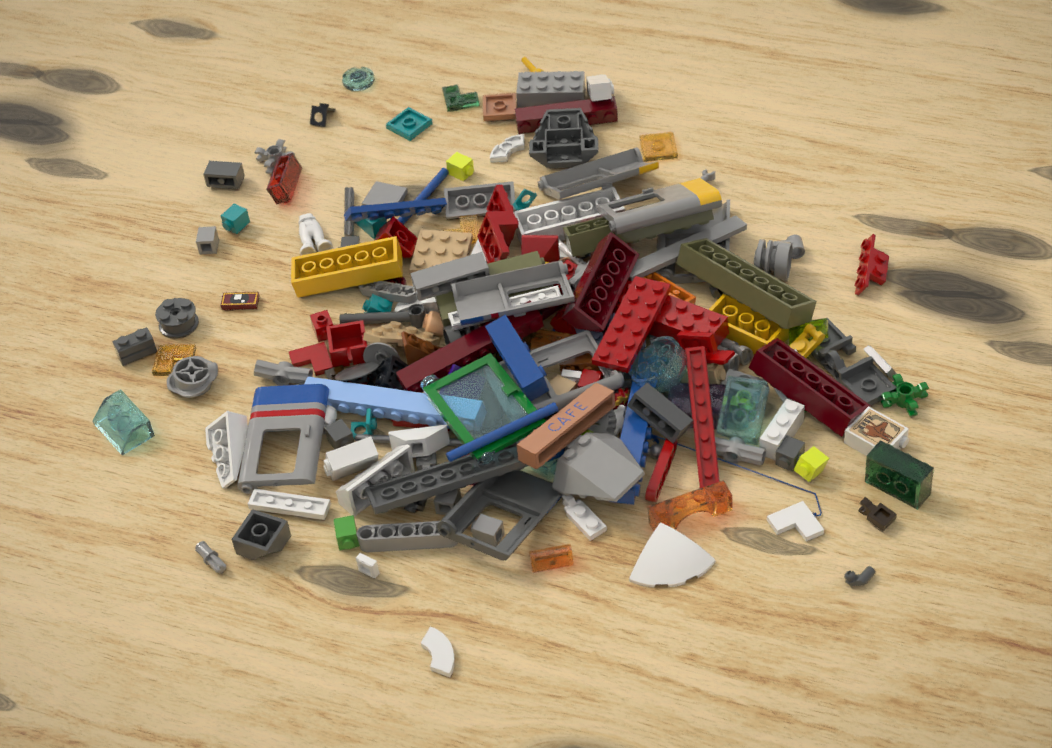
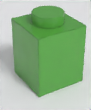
(346, 532)

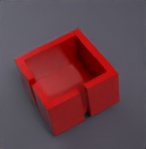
(346, 343)

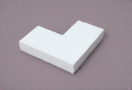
(797, 517)

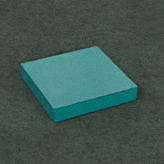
(409, 123)

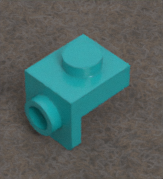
(377, 304)

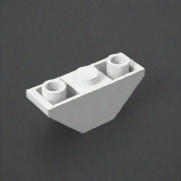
(422, 440)

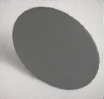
(355, 372)

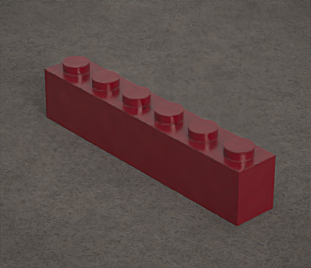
(596, 112)

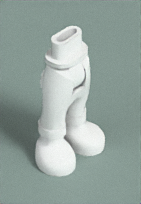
(311, 229)

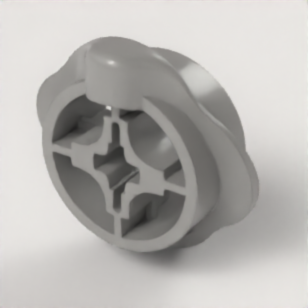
(192, 376)

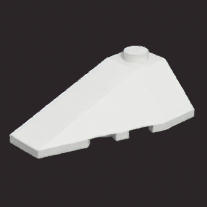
(227, 441)

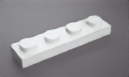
(289, 504)

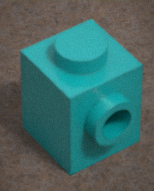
(235, 218)

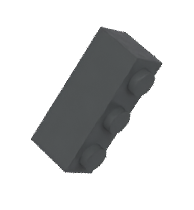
(660, 412)

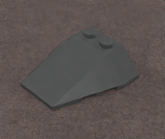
(563, 139)

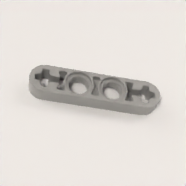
(390, 291)

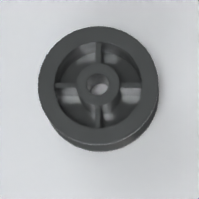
(177, 317)

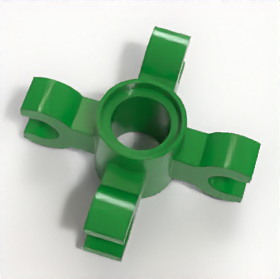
(905, 395)

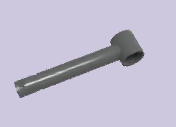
(414, 315)

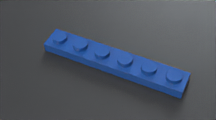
(388, 210)

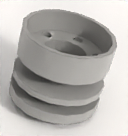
(774, 259)

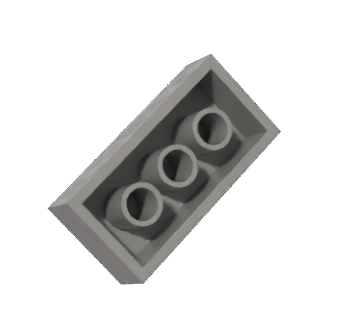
(549, 87)

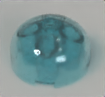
(660, 364)

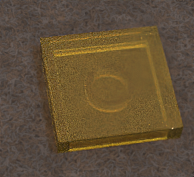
(658, 146)

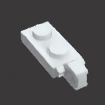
(583, 517)

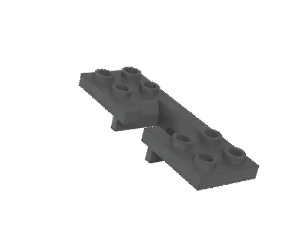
(860, 378)

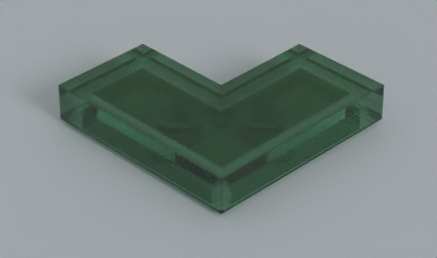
(457, 101)

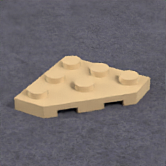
(392, 332)

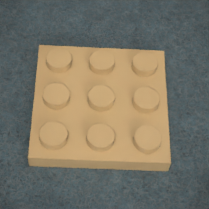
(439, 247)

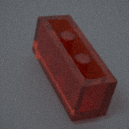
(284, 178)

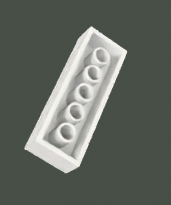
(552, 216)

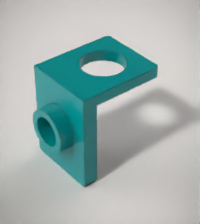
(519, 205)
(370, 424)

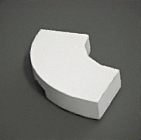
(510, 145)
(441, 651)

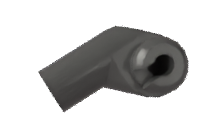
(859, 579)

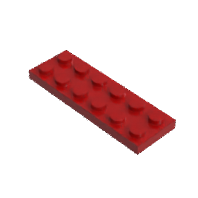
(631, 324)

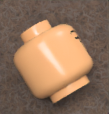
(433, 323)

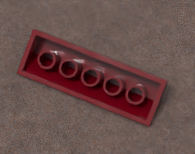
(601, 284)
(807, 385)

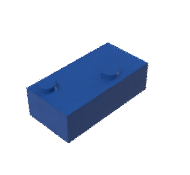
(517, 358)

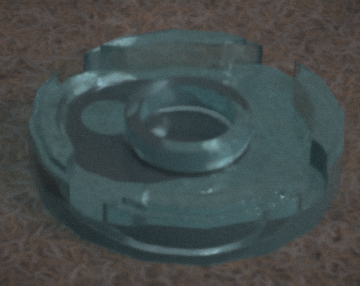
(358, 79)

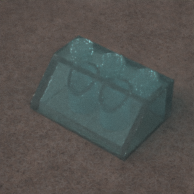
(743, 409)
(122, 422)

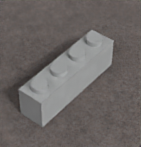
(438, 279)

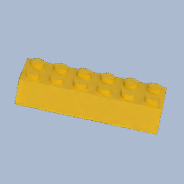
(346, 267)

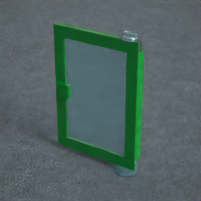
(478, 402)

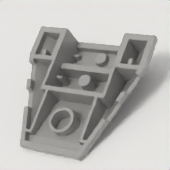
(597, 467)

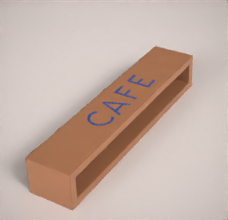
(566, 425)

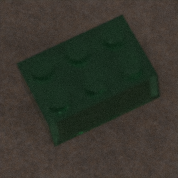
(899, 474)

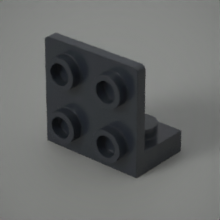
(386, 374)

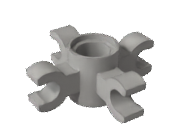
(271, 154)

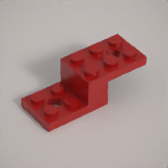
(498, 226)

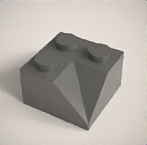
(260, 535)

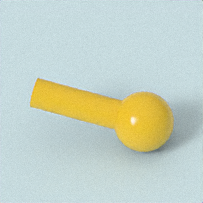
(529, 65)

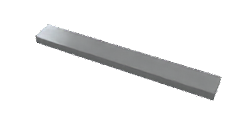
(669, 254)

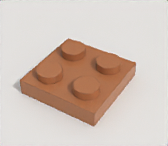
(499, 106)

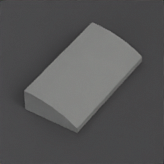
(473, 199)

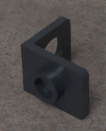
(323, 109)

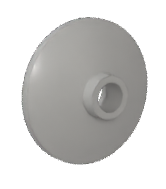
(378, 352)

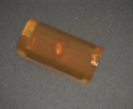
(551, 558)

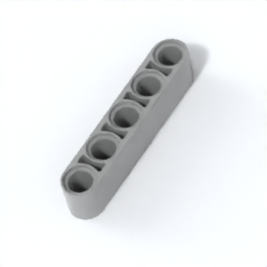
(402, 537)

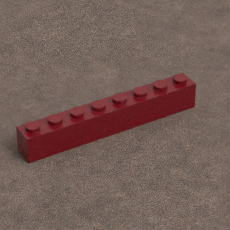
(463, 351)

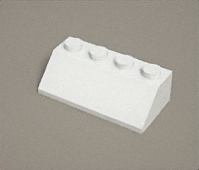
(394, 464)

